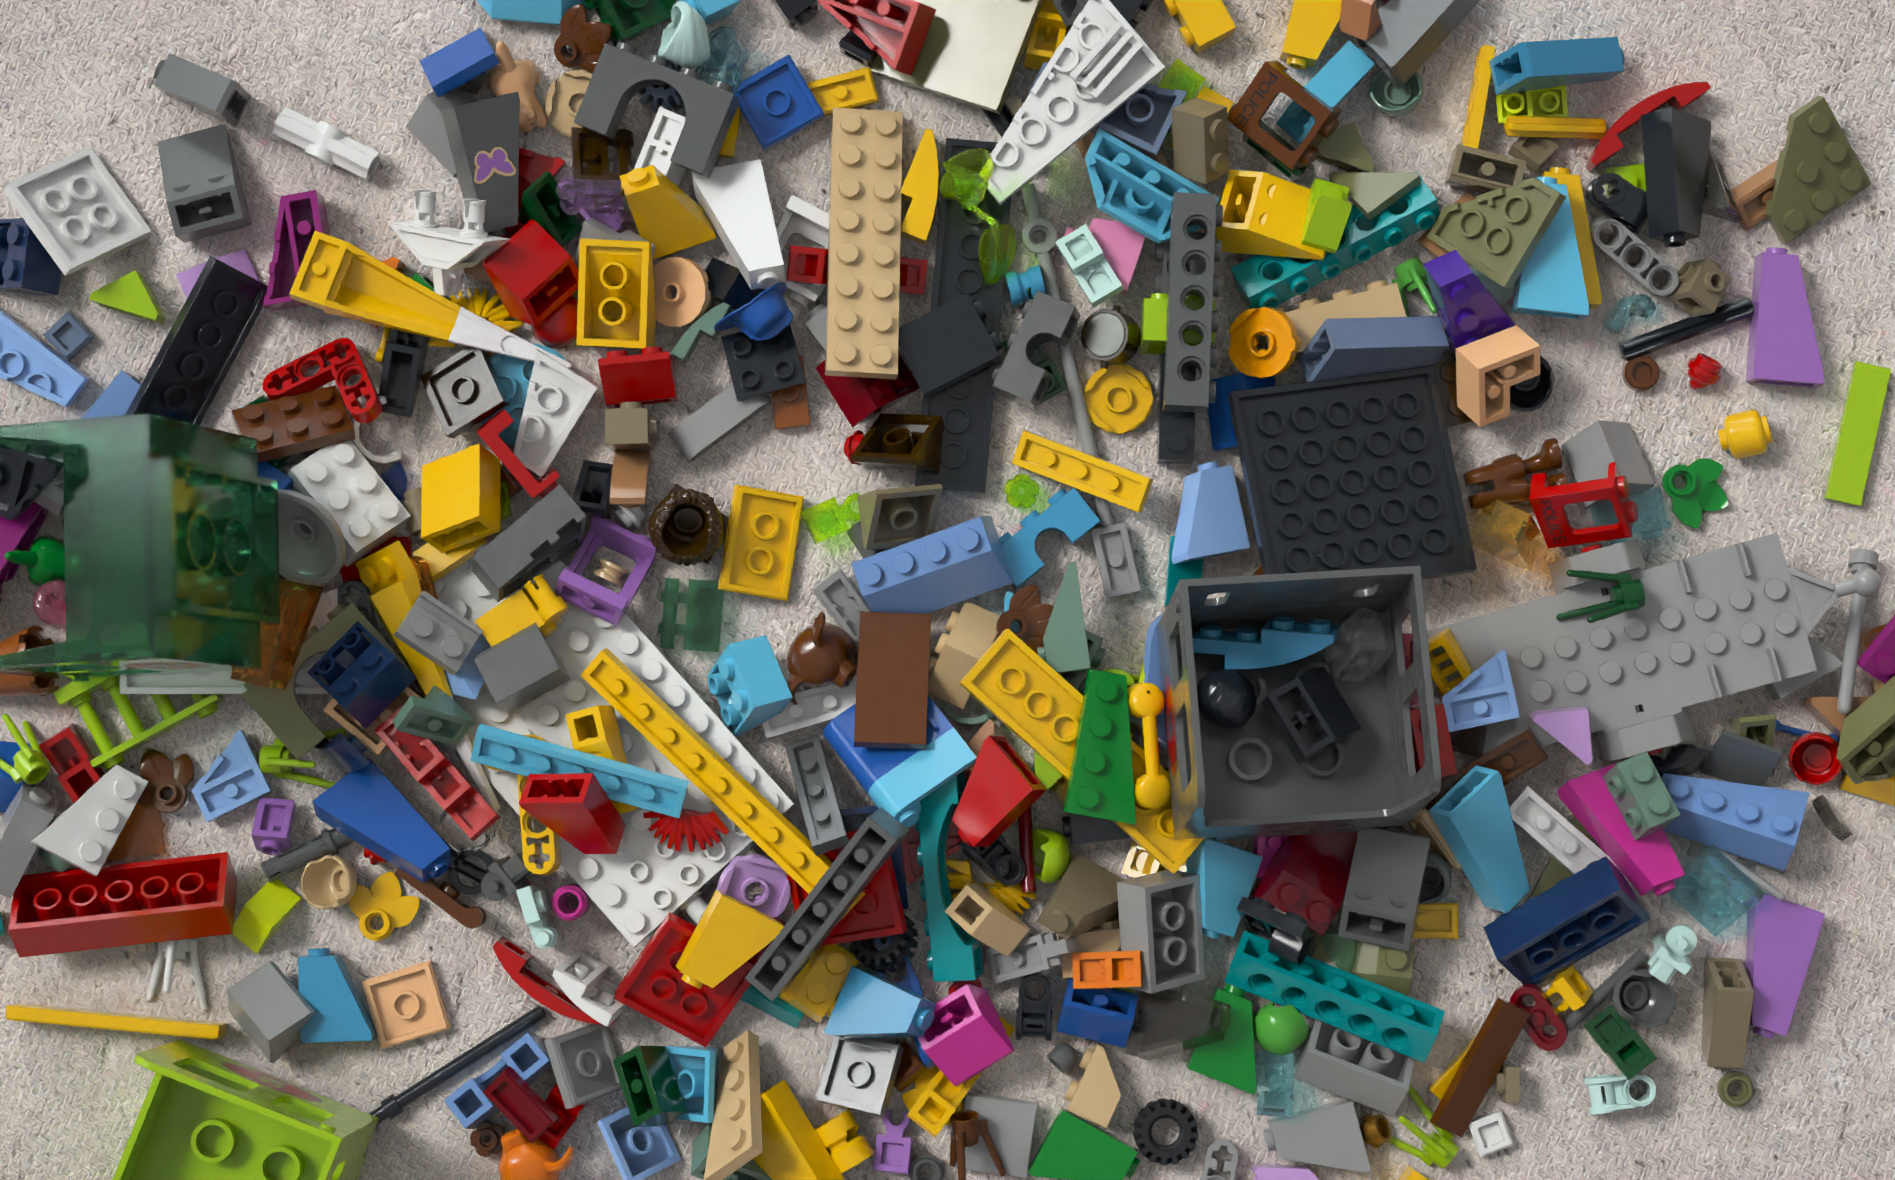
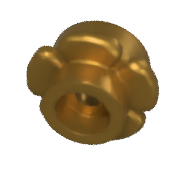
(1375, 1130)

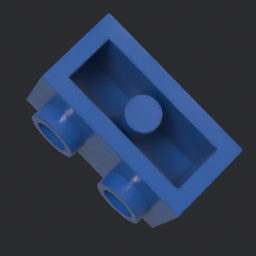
(1097, 1014)

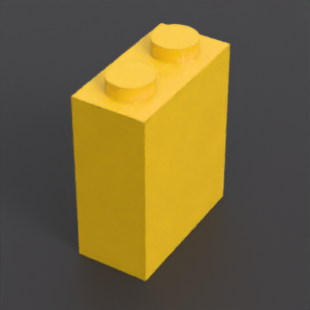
(460, 498)

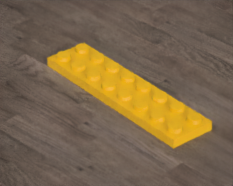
(1046, 716)

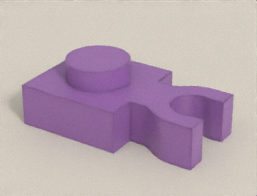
(894, 1150)

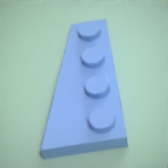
(36, 365)

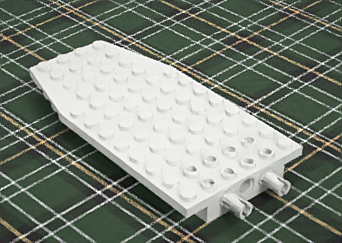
(643, 877)

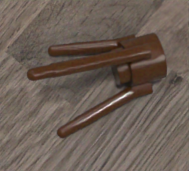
(965, 1132)

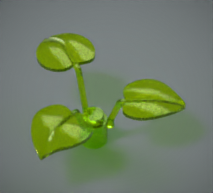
(967, 182)

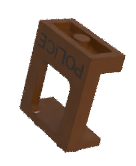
(1259, 97)

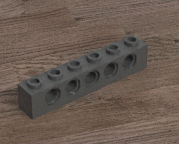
(1190, 210)
(827, 903)

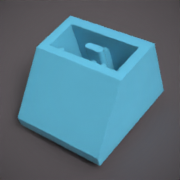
(748, 684)

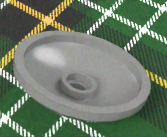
(309, 540)

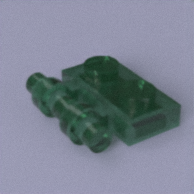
(702, 616)

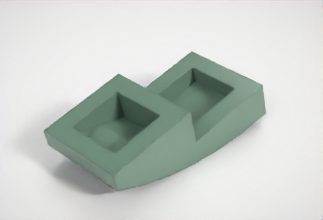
(704, 325)

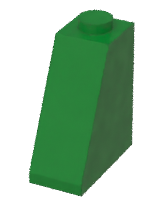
(1234, 1057)
(1082, 1152)

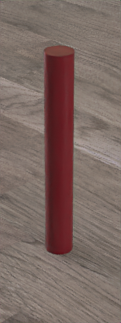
(1027, 851)

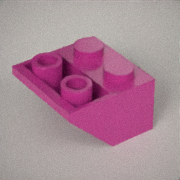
(966, 1035)

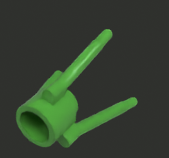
(1413, 277)

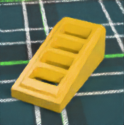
(1452, 651)

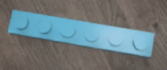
(619, 780)

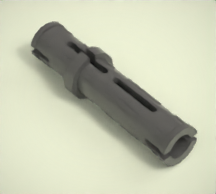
(299, 856)

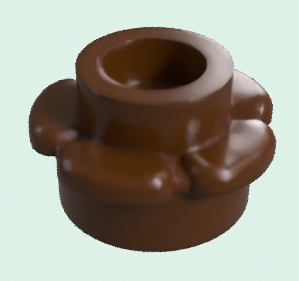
(487, 1129)

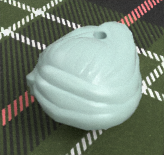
(685, 38)

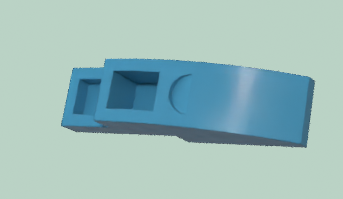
(1279, 643)

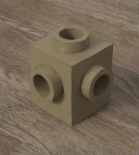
(1700, 287)

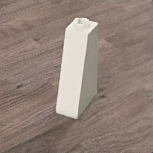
(742, 215)

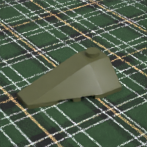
(1377, 964)

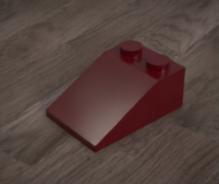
(1309, 877)

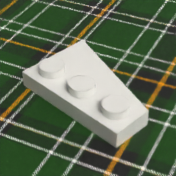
(550, 411)
(93, 823)

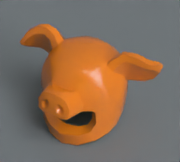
(530, 1161)

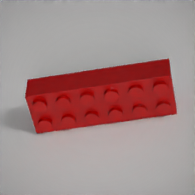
(123, 905)

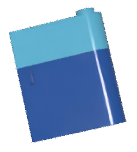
(900, 776)

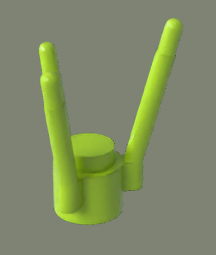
(280, 761)
(29, 763)
(1436, 1147)

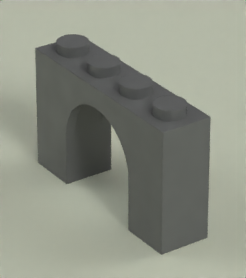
(623, 74)

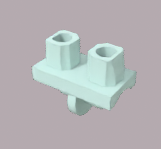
(1672, 952)

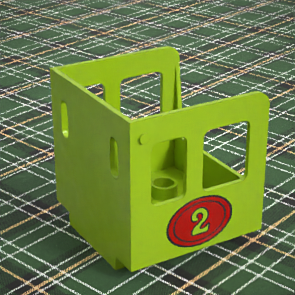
(237, 1123)

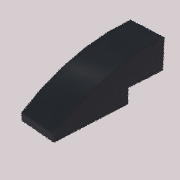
(402, 371)

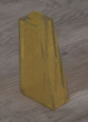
(1507, 534)

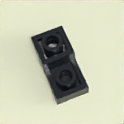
(1681, 760)

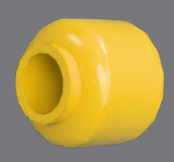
(1745, 434)

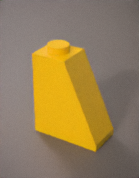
(664, 212)
(725, 940)

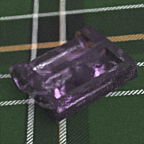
(601, 195)

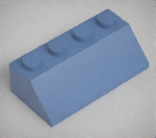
(935, 569)

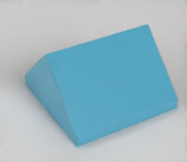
(697, 1080)

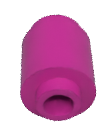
(560, 906)

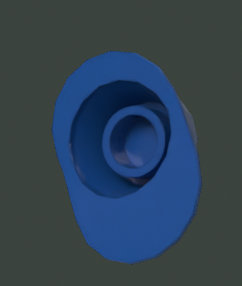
(762, 316)

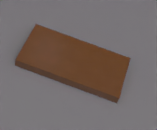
(892, 680)

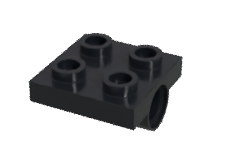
(1287, 933)

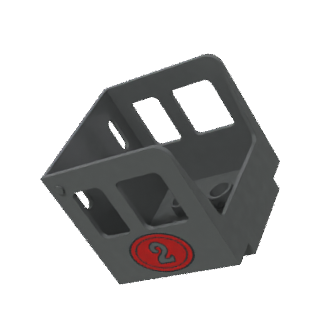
(1245, 776)

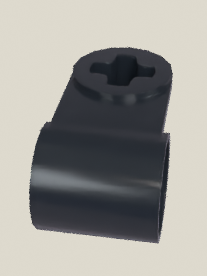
(1625, 203)
(991, 858)
(1034, 1010)

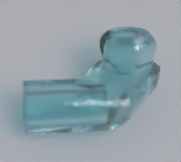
(1628, 307)

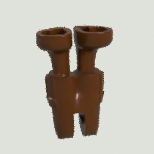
(1509, 474)

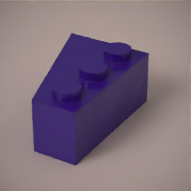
(1463, 301)

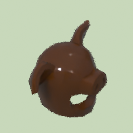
(820, 657)

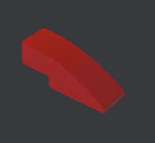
(71, 761)

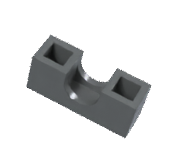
(1044, 321)

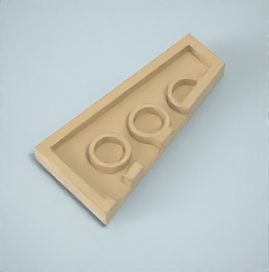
(737, 1112)

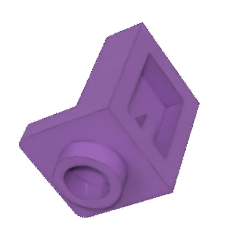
(273, 825)

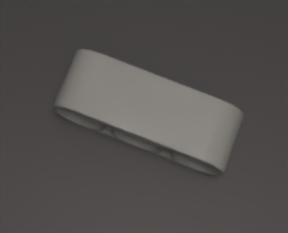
(1647, 264)
(714, 422)

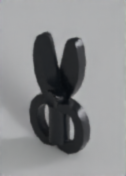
(462, 866)

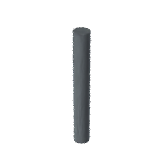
(1600, 994)

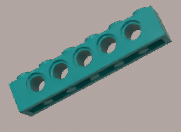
(1255, 275)
(1336, 998)

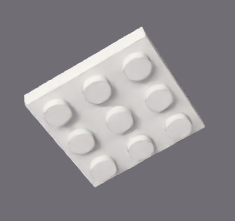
(77, 211)

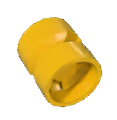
(843, 1141)

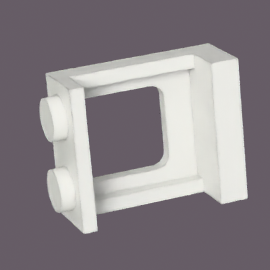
(812, 224)

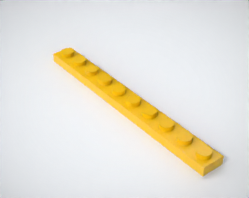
(707, 770)

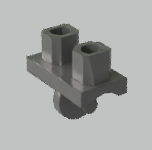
(505, 877)

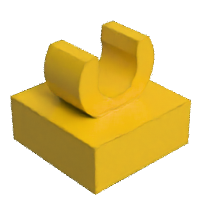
(1572, 989)

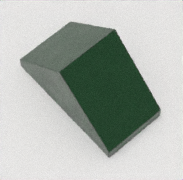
(543, 206)

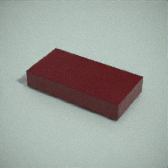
(520, 1104)

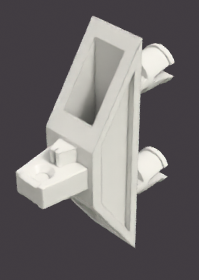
(444, 247)

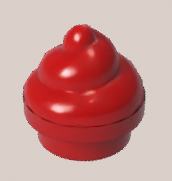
(1703, 371)

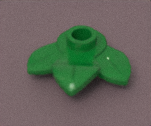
(1699, 492)

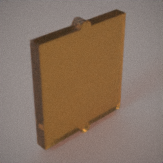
(140, 835)

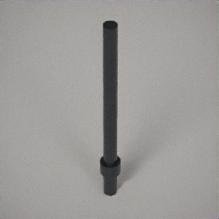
(393, 1105)

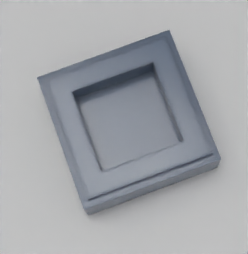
(68, 336)

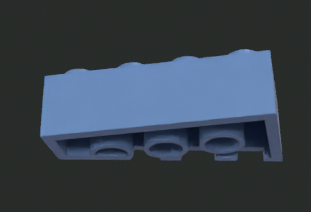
(1738, 817)

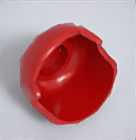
(560, 326)
(1814, 758)

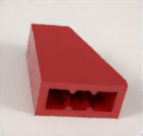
(995, 793)
(575, 810)

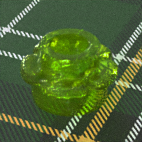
(1021, 481)

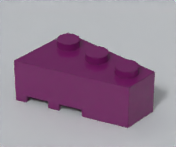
(296, 221)

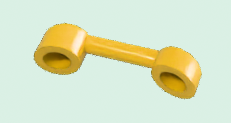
(1147, 702)

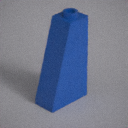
(382, 820)

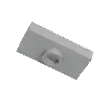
(841, 602)

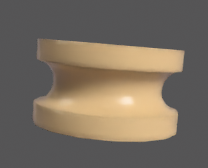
(610, 572)

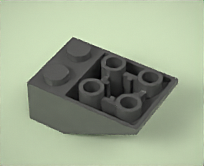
(202, 184)
(1384, 887)

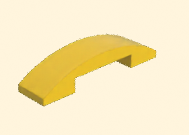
(942, 1098)

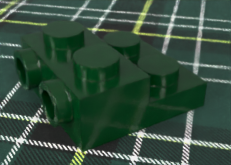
(631, 17)

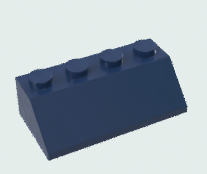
(1566, 923)

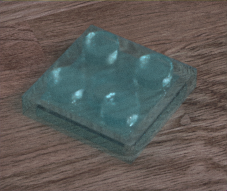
(1715, 891)

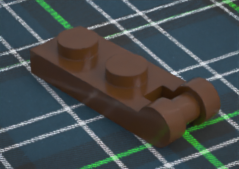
(447, 898)

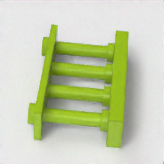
(79, 696)

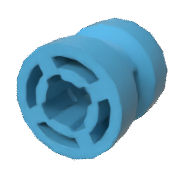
(1024, 285)

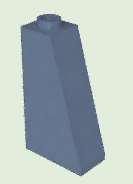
(1373, 346)

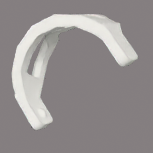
(381, 458)

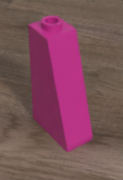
(1645, 862)

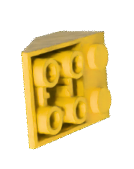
(1264, 216)

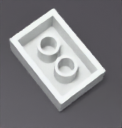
(353, 495)

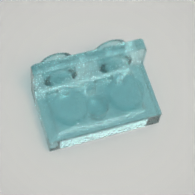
(1650, 515)

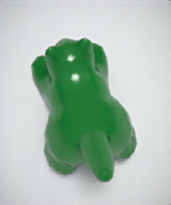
(44, 560)

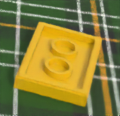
(760, 542)

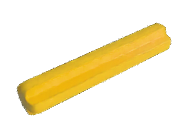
(1555, 127)

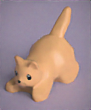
(518, 77)

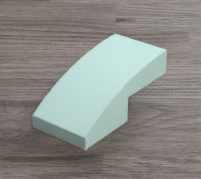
(1089, 265)

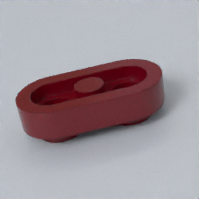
(1542, 1014)

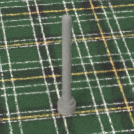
(1857, 560)

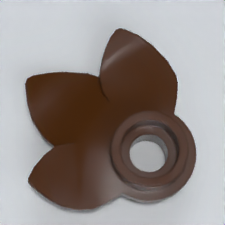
(583, 37)
(1030, 614)
(165, 776)

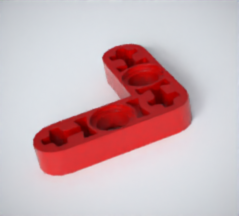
(339, 370)

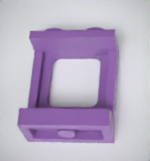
(592, 596)

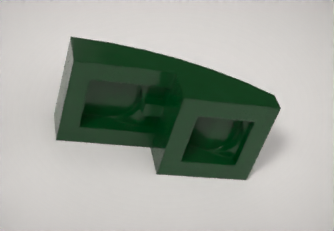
(1620, 1042)

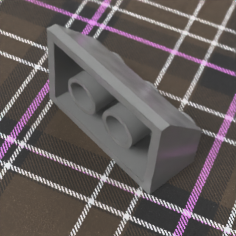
(1354, 1067)

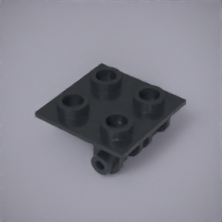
(762, 365)

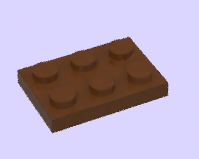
(295, 423)

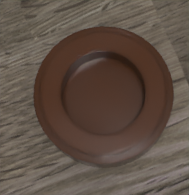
(1641, 373)

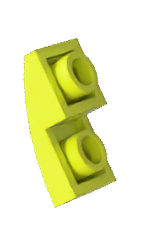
(1539, 102)

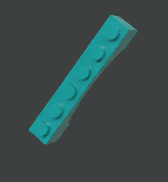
(953, 951)

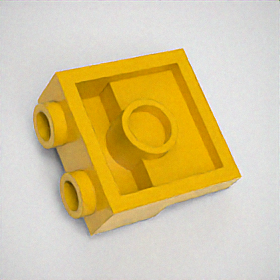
(820, 981)

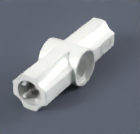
(326, 143)

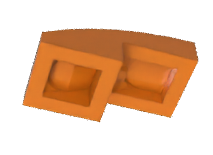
(1107, 969)

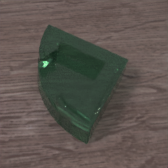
(1340, 950)

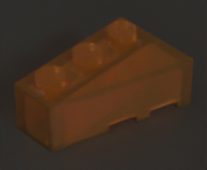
(283, 641)

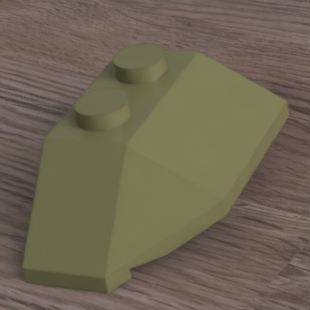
(1868, 738)

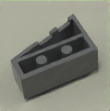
(530, 544)

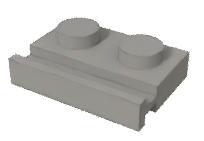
(438, 632)

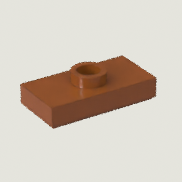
(792, 405)

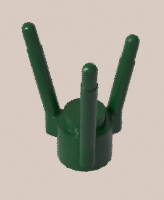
(1624, 597)

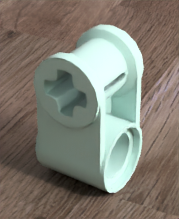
(1616, 1092)

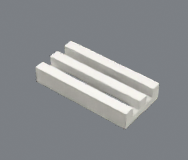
(1126, 37)

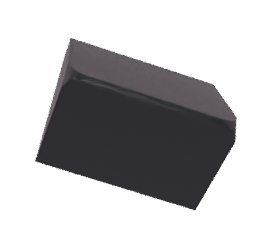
(856, 49)

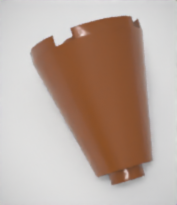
(25, 685)

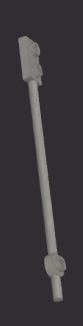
(1111, 540)

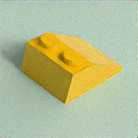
(616, 294)

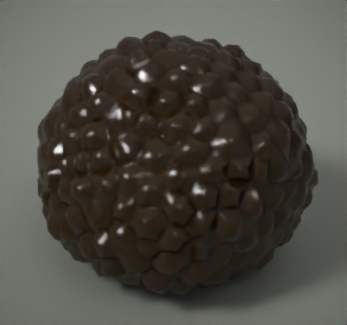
(686, 527)

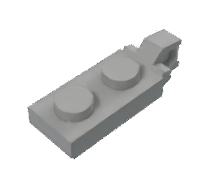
(1030, 957)

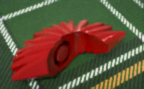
(692, 824)

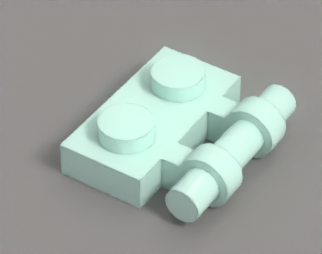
(534, 907)

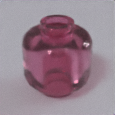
(46, 602)

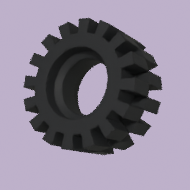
(890, 956)
(1165, 1153)

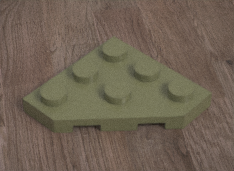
(1813, 171)
(1499, 228)

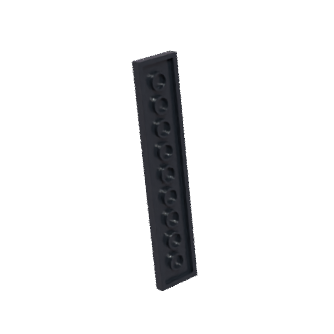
(968, 403)

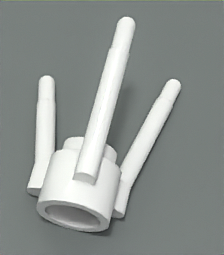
(176, 950)

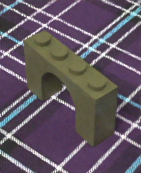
(281, 708)

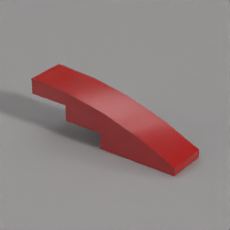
(440, 778)

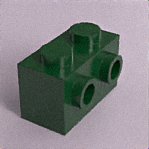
(649, 1086)

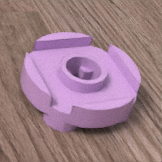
(761, 869)

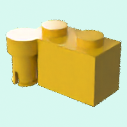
(523, 609)

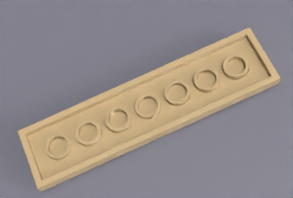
(864, 244)

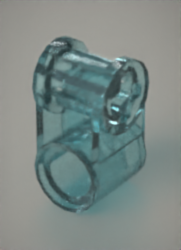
(726, 58)

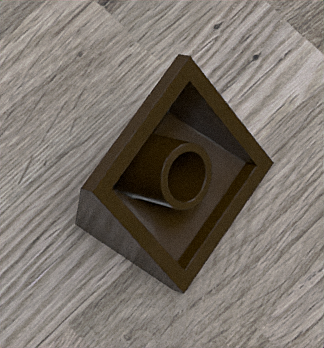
(902, 442)

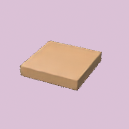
(406, 1004)

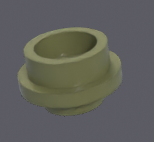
(1746, 1089)

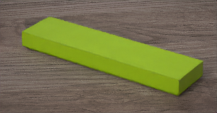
(1857, 433)

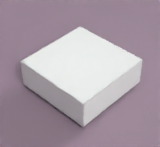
(1490, 1133)

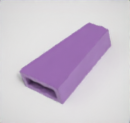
(1782, 329)
(1777, 960)

